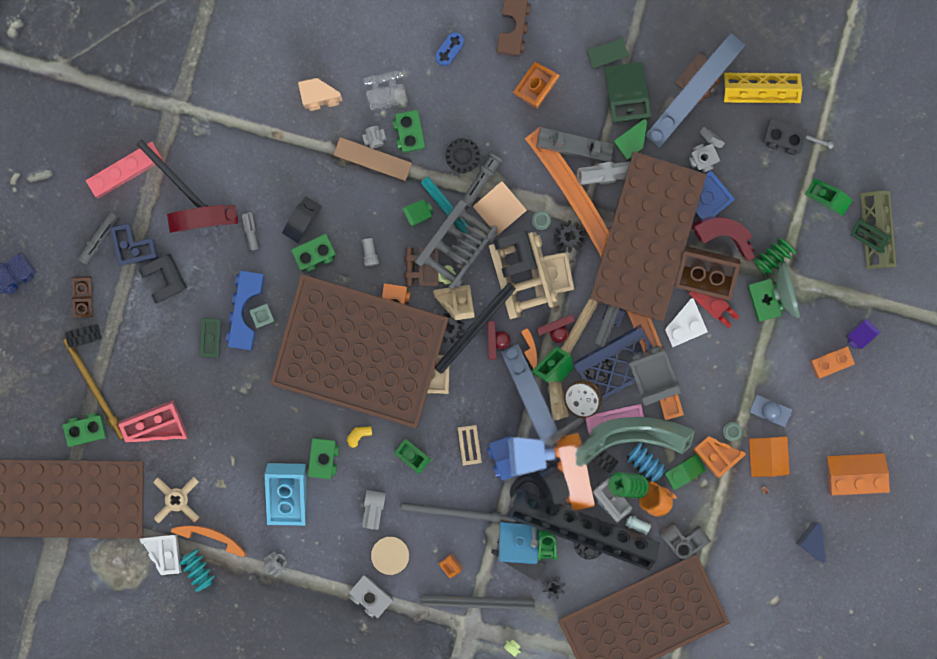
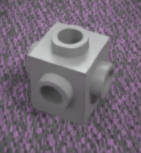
(709, 153)

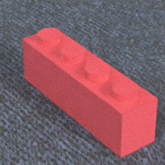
(121, 171)

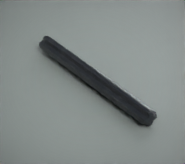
(475, 327)

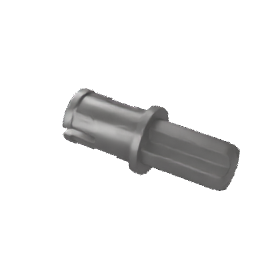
(250, 231)

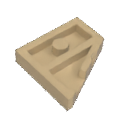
(456, 301)

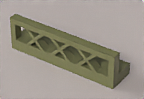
(883, 213)

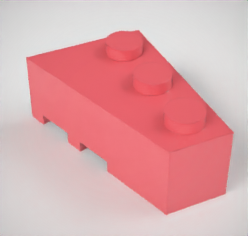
(154, 424)

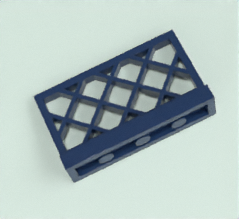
(612, 347)

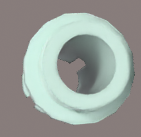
(638, 525)

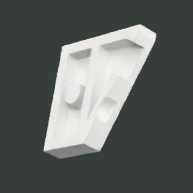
(686, 325)

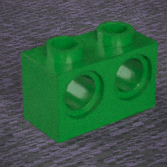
(413, 131)
(312, 248)
(86, 434)

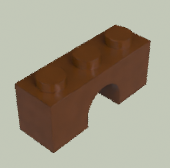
(511, 43)

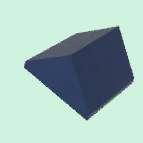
(813, 541)

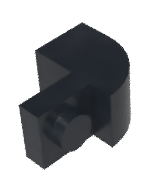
(301, 219)
(552, 483)

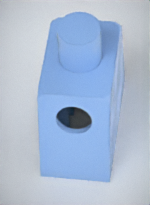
(528, 455)

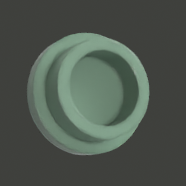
(541, 220)
(732, 431)

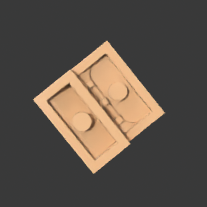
(499, 208)

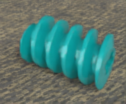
(197, 570)

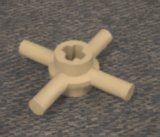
(182, 493)

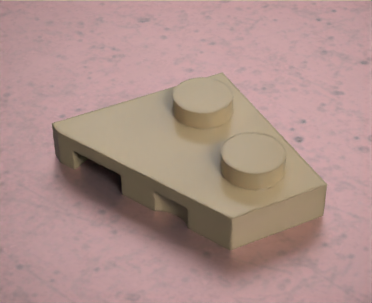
(557, 401)

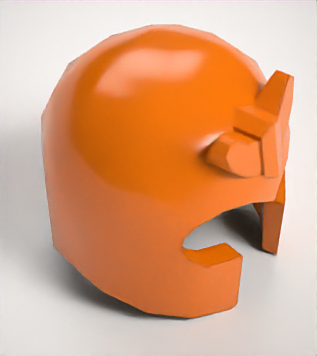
(657, 501)

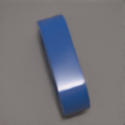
(446, 46)

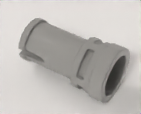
(369, 253)

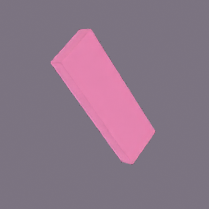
(596, 419)

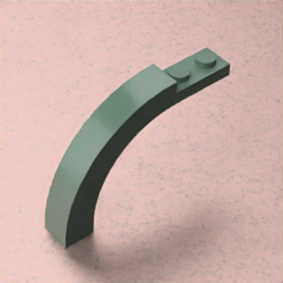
(634, 430)

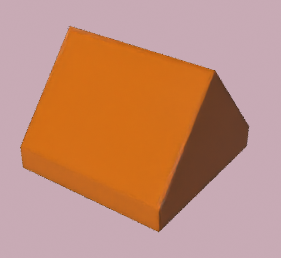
(450, 566)

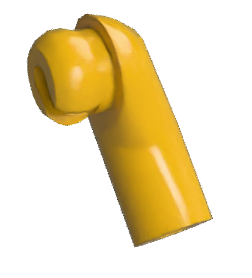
(357, 433)

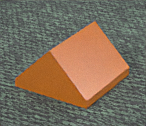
(536, 85)
(769, 456)

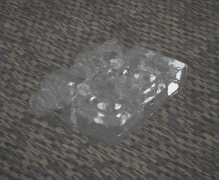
(386, 96)

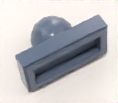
(770, 410)

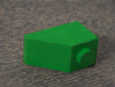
(632, 140)
(829, 197)
(418, 212)
(554, 366)
(684, 472)

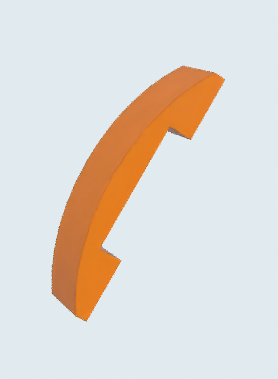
(232, 547)

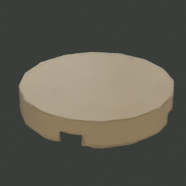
(390, 555)

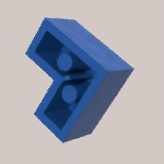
(500, 452)

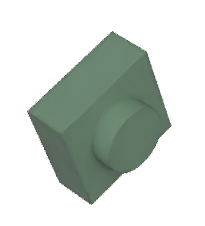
(262, 316)

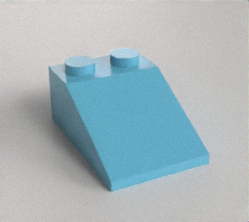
(285, 494)

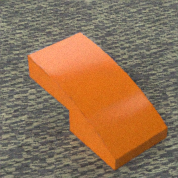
(531, 353)

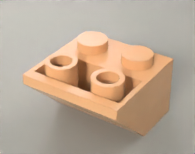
(317, 93)

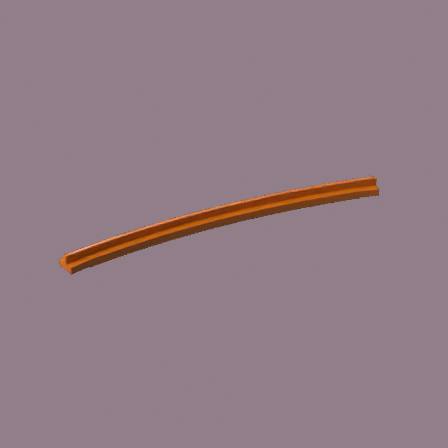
(598, 234)

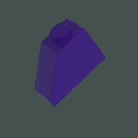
(862, 334)

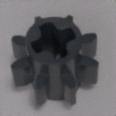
(551, 591)

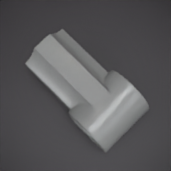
(373, 506)

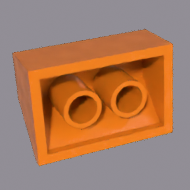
(857, 474)

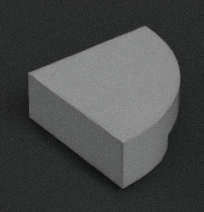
(712, 138)

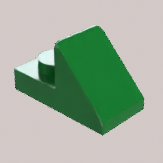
(412, 456)

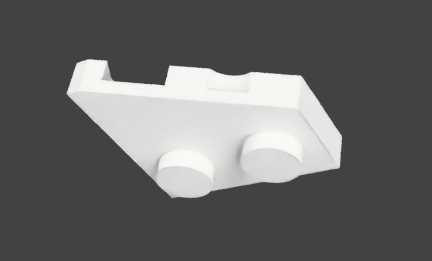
(164, 552)

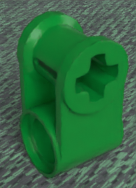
(546, 545)

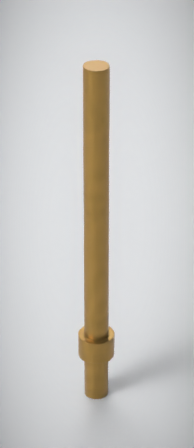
(112, 420)

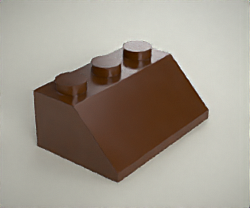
(708, 273)

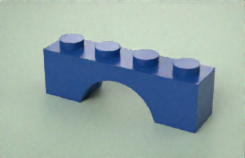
(248, 285)

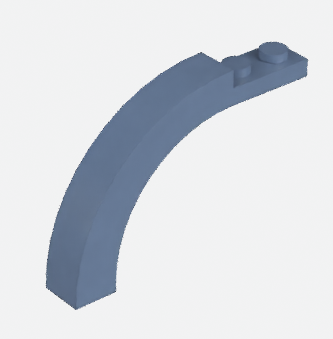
(695, 90)
(530, 395)

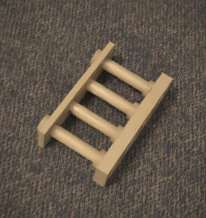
(513, 306)

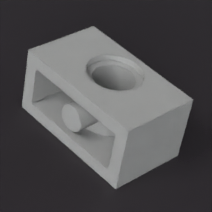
(366, 585)

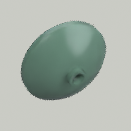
(786, 292)

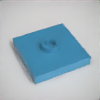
(515, 543)

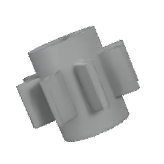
(374, 137)
(275, 564)

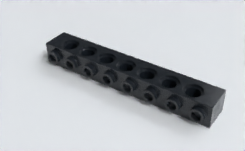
(583, 529)

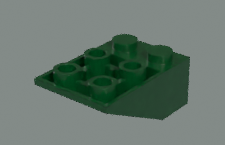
(627, 93)

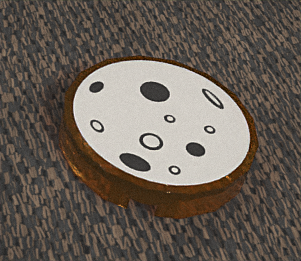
(583, 398)

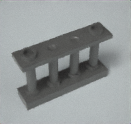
(437, 243)

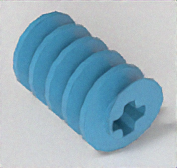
(646, 463)

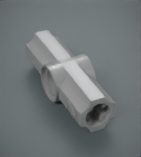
(602, 173)

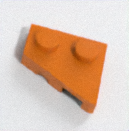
(717, 455)

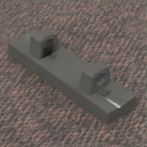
(574, 145)

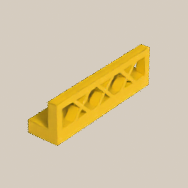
(763, 90)

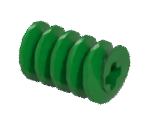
(774, 257)
(628, 485)

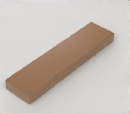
(372, 159)

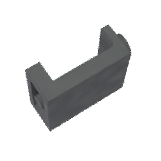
(654, 374)

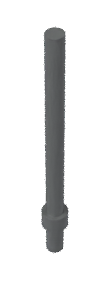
(495, 517)

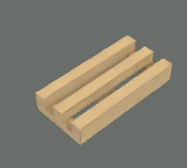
(472, 461)

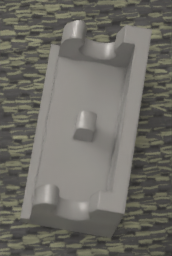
(615, 505)

